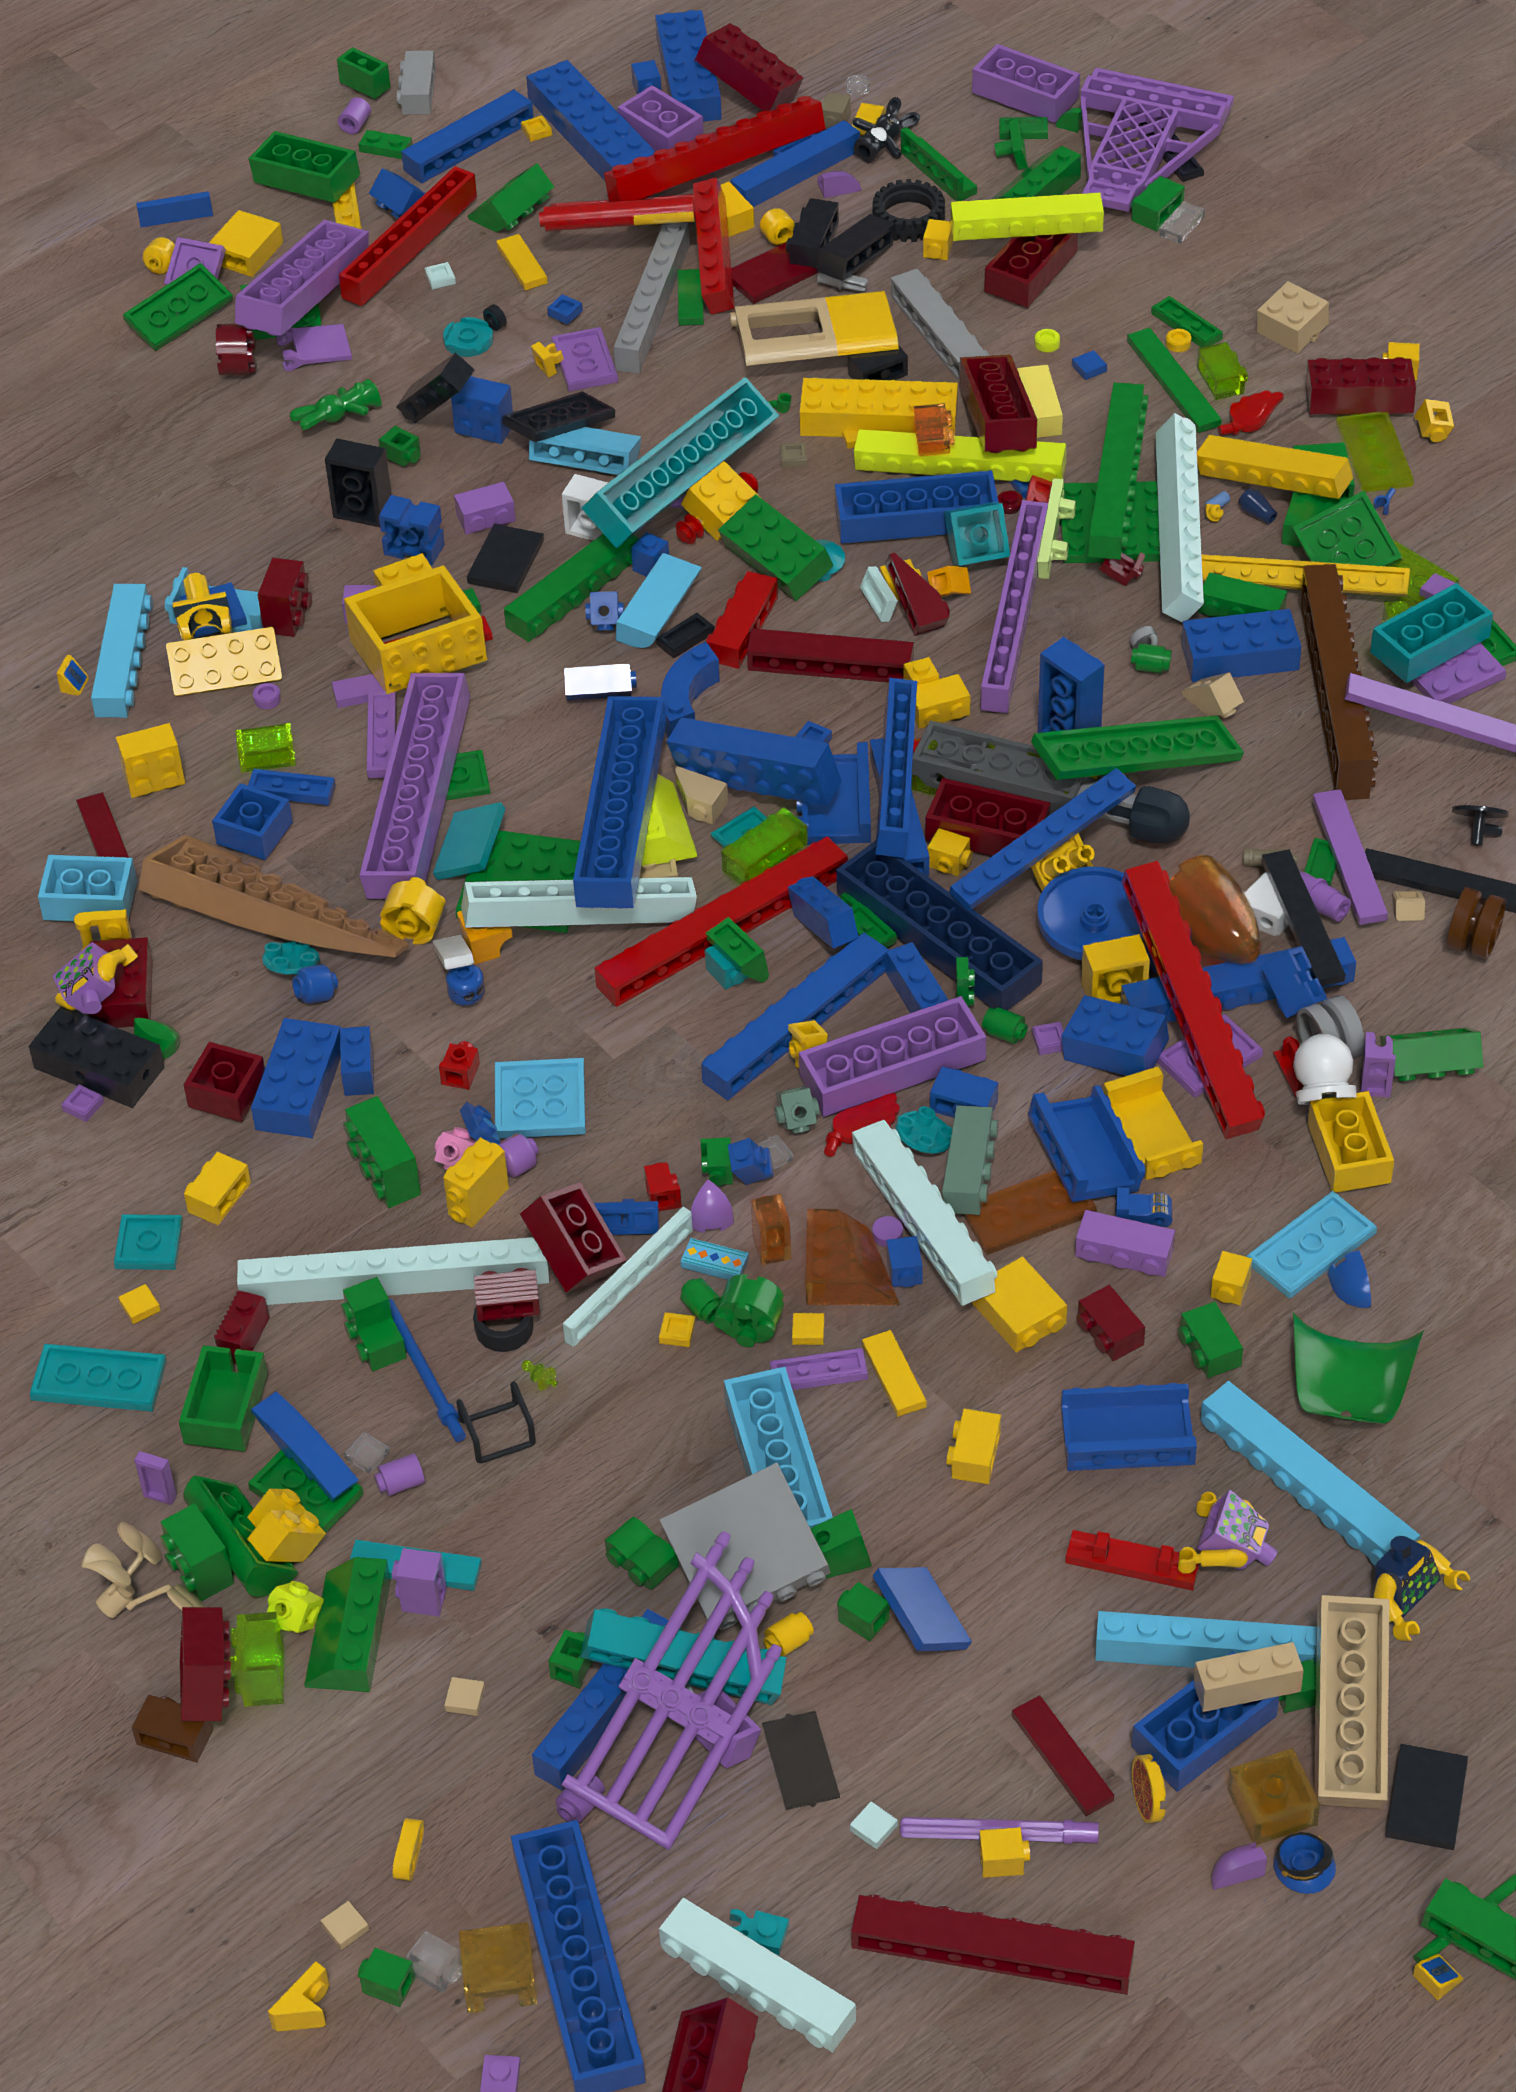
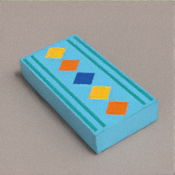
(714, 1259)

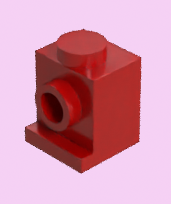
(459, 1059)
(662, 1186)

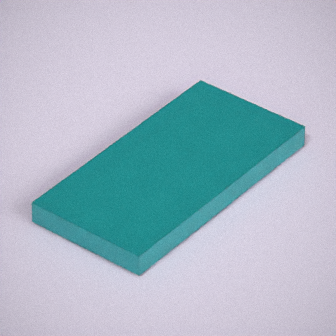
(98, 1377)

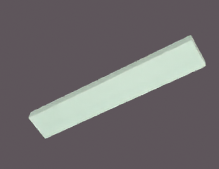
(627, 1277)

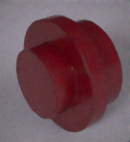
(1011, 501)

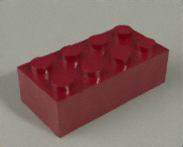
(748, 68)
(1028, 266)
(1360, 385)
(983, 814)

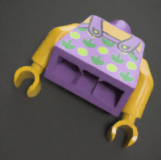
(90, 977)
(1230, 1537)

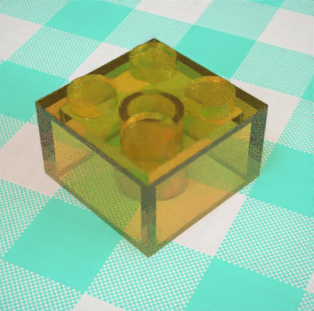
(1273, 1796)

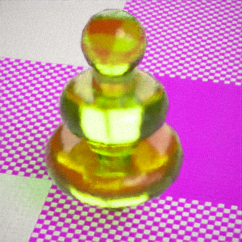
(538, 1373)

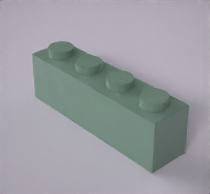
(969, 1159)

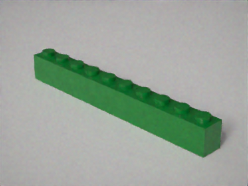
(1118, 471)

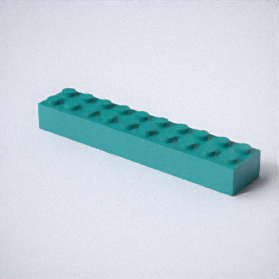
(679, 462)

